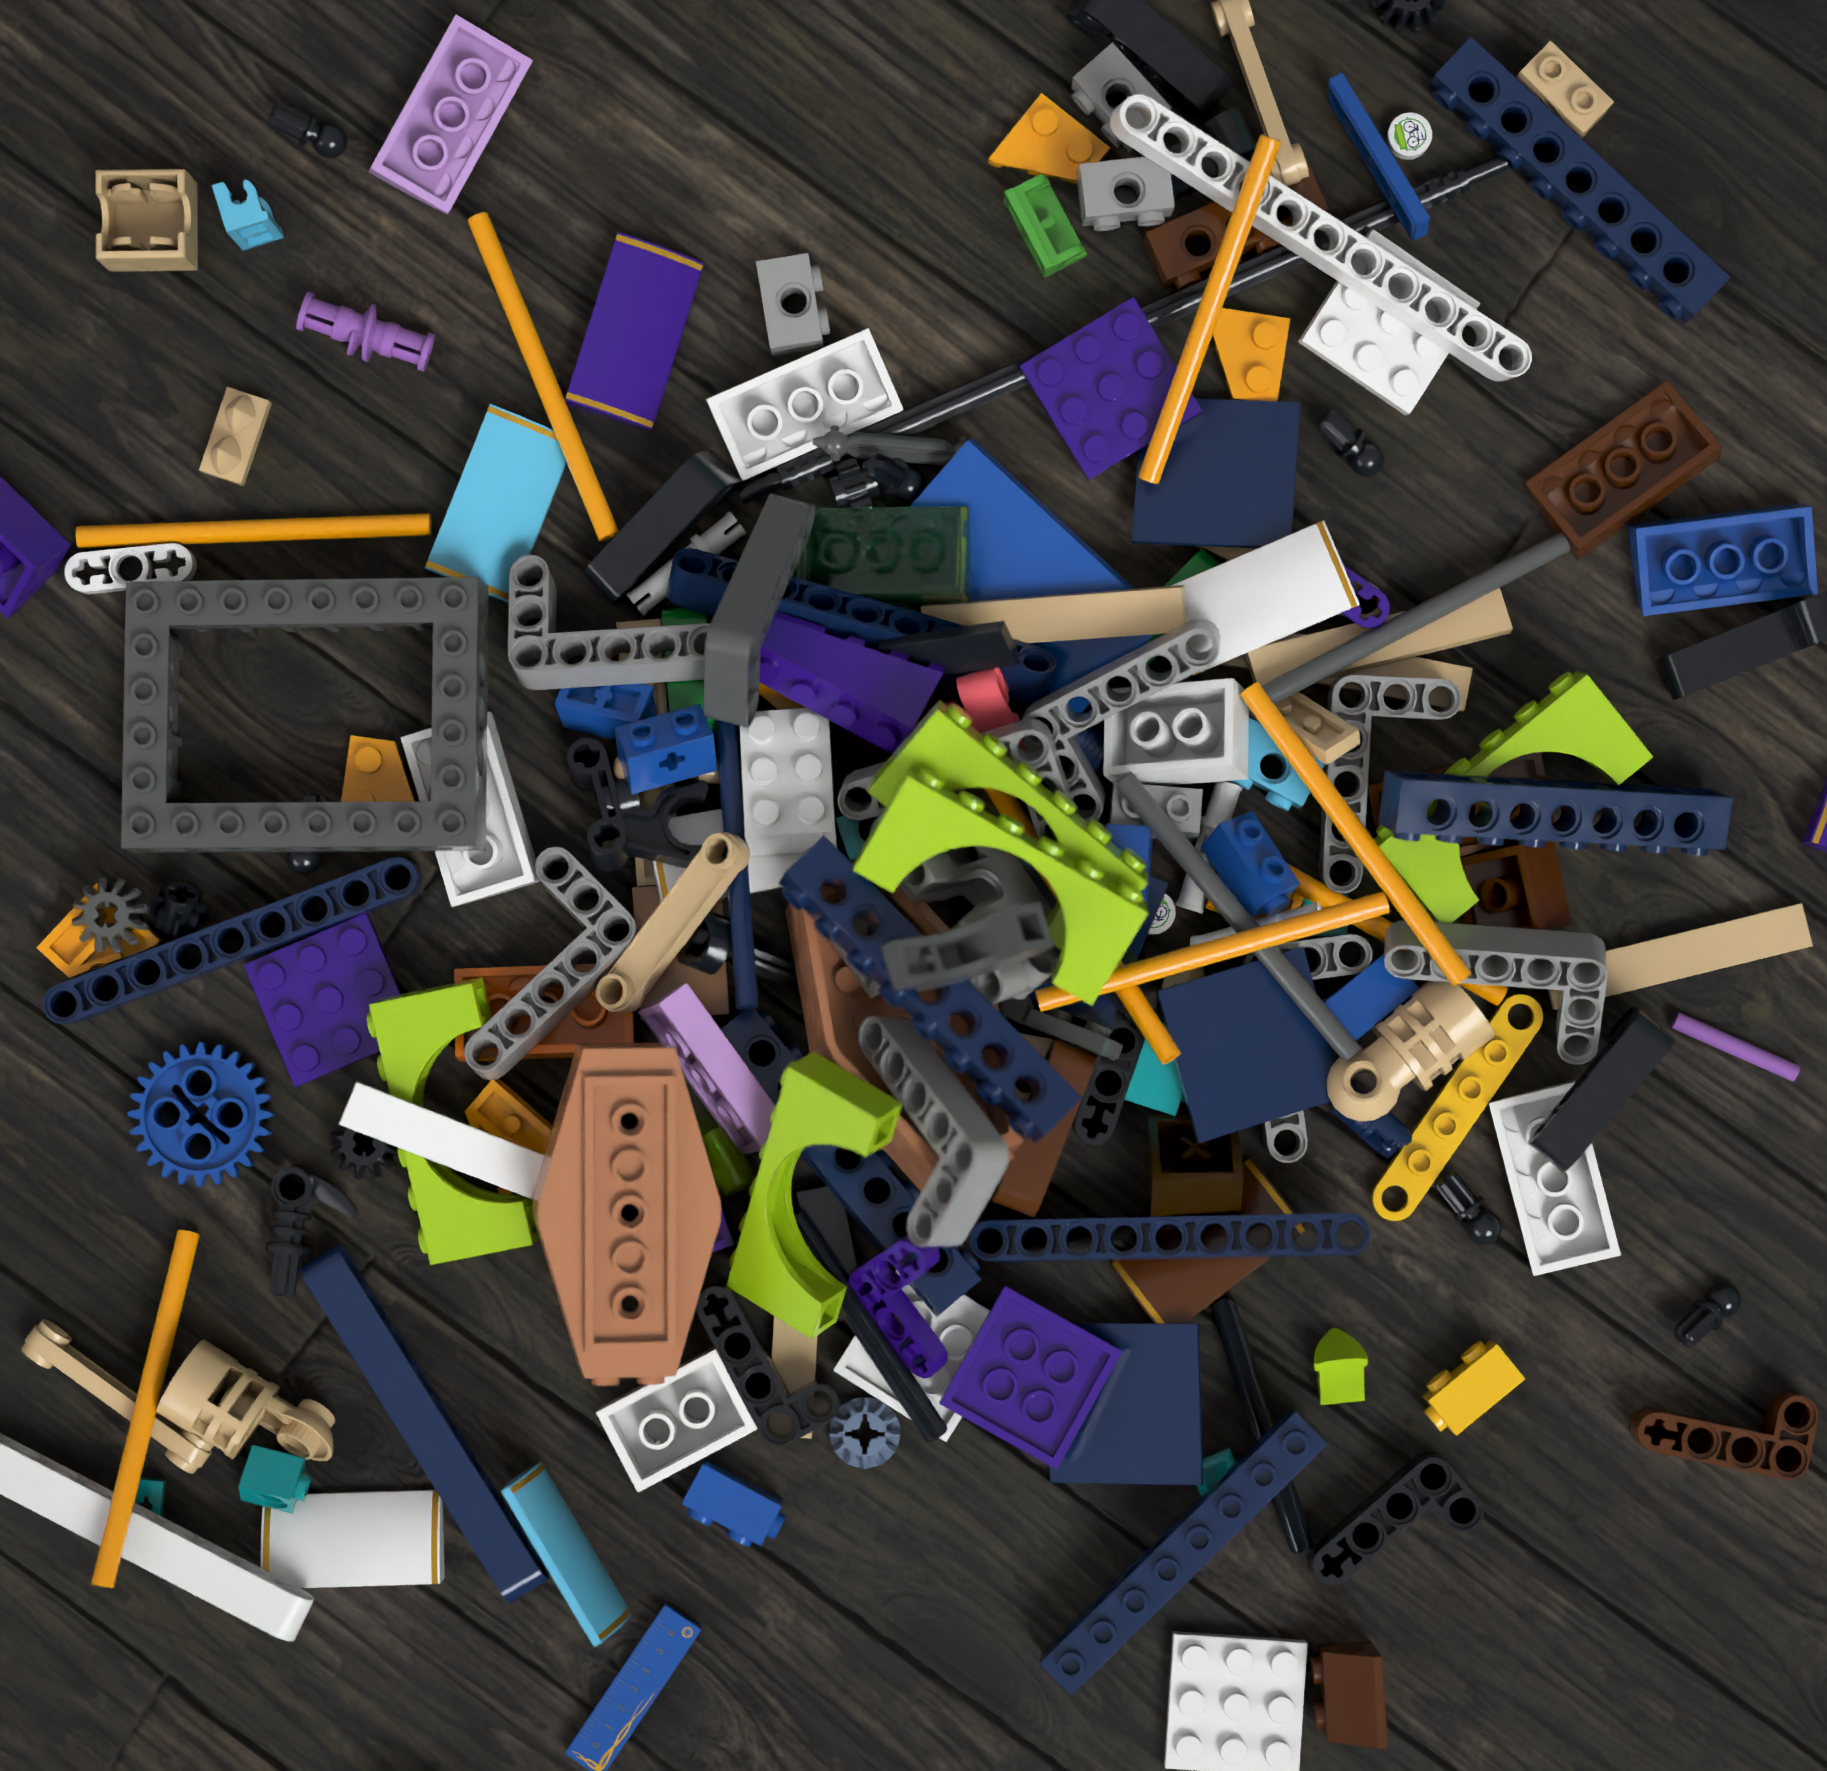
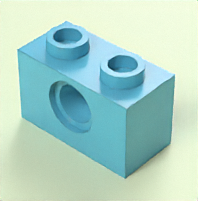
(1281, 792)

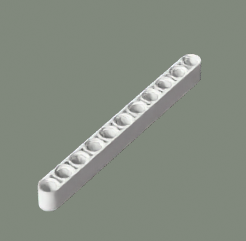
(1343, 241)

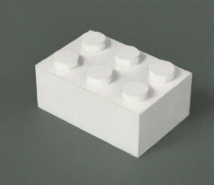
(1180, 735)
(787, 781)
(676, 1422)

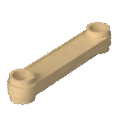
(1235, 18)
(673, 923)
(50, 1347)

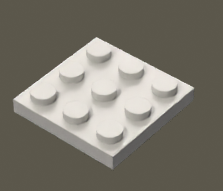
(1374, 345)
(956, 1331)
(1235, 1703)

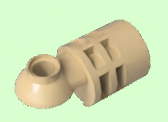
(1412, 1045)
(245, 1406)

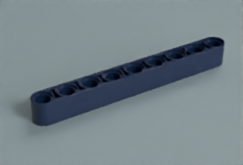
(701, 578)
(211, 941)
(1147, 1232)
(424, 1423)

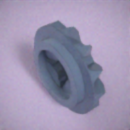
(880, 1418)

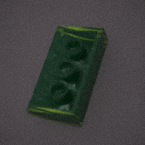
(891, 553)

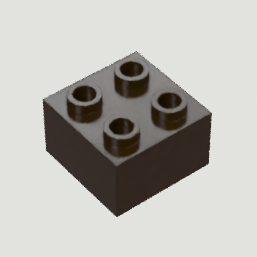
(1190, 1175)

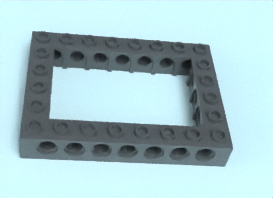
(459, 716)

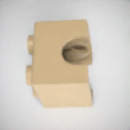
(147, 220)

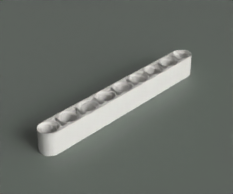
(154, 1543)

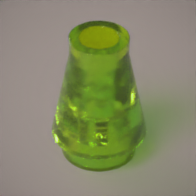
(728, 1164)

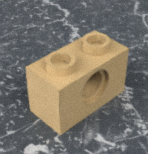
(1565, 89)

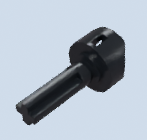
(713, 947)

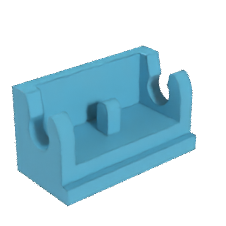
(247, 222)

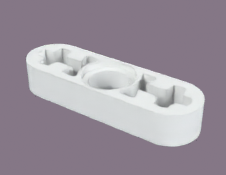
(96, 559)

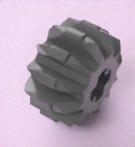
(95, 914)

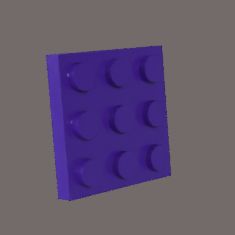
(1105, 387)
(321, 996)
(1030, 1376)

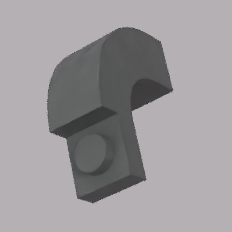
(968, 951)

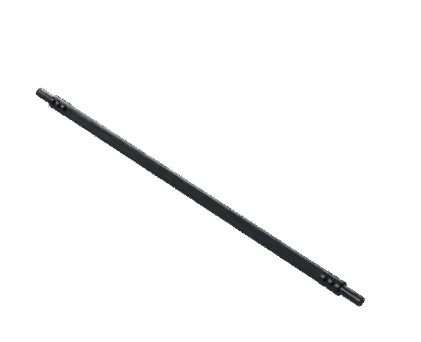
(1157, 313)

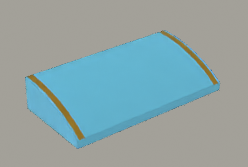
(499, 501)
(566, 1553)

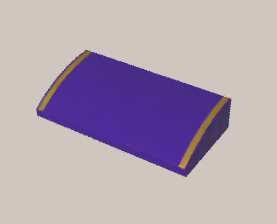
(634, 332)

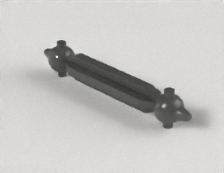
(904, 448)

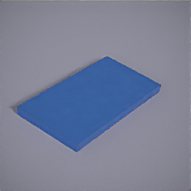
(1027, 552)

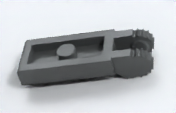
(1058, 1025)

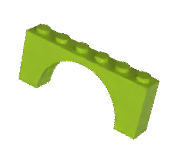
(1568, 721)
(967, 759)
(931, 819)
(453, 1214)
(772, 1260)

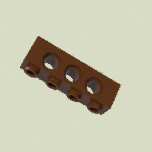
(1167, 242)

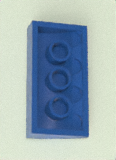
(1724, 559)

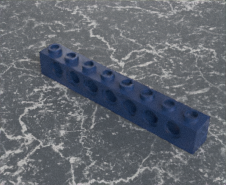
(1573, 156)
(1408, 794)
(986, 1026)
(847, 1185)
(1183, 1550)

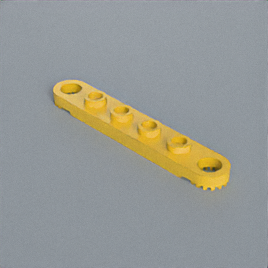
(1456, 1109)

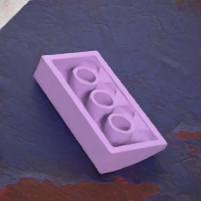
(450, 115)
(712, 1067)

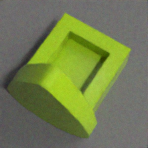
(1340, 1368)

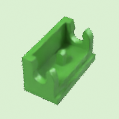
(1043, 225)

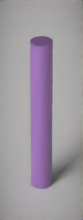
(1735, 1046)

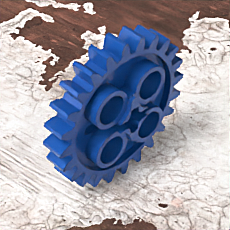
(174, 1142)

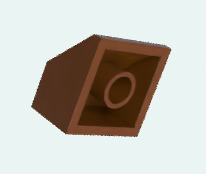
(1517, 888)
(1350, 1694)

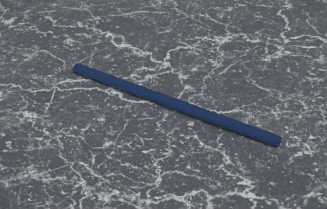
(739, 889)

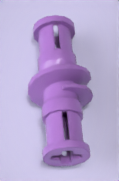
(365, 331)

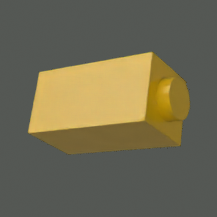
(1471, 1388)

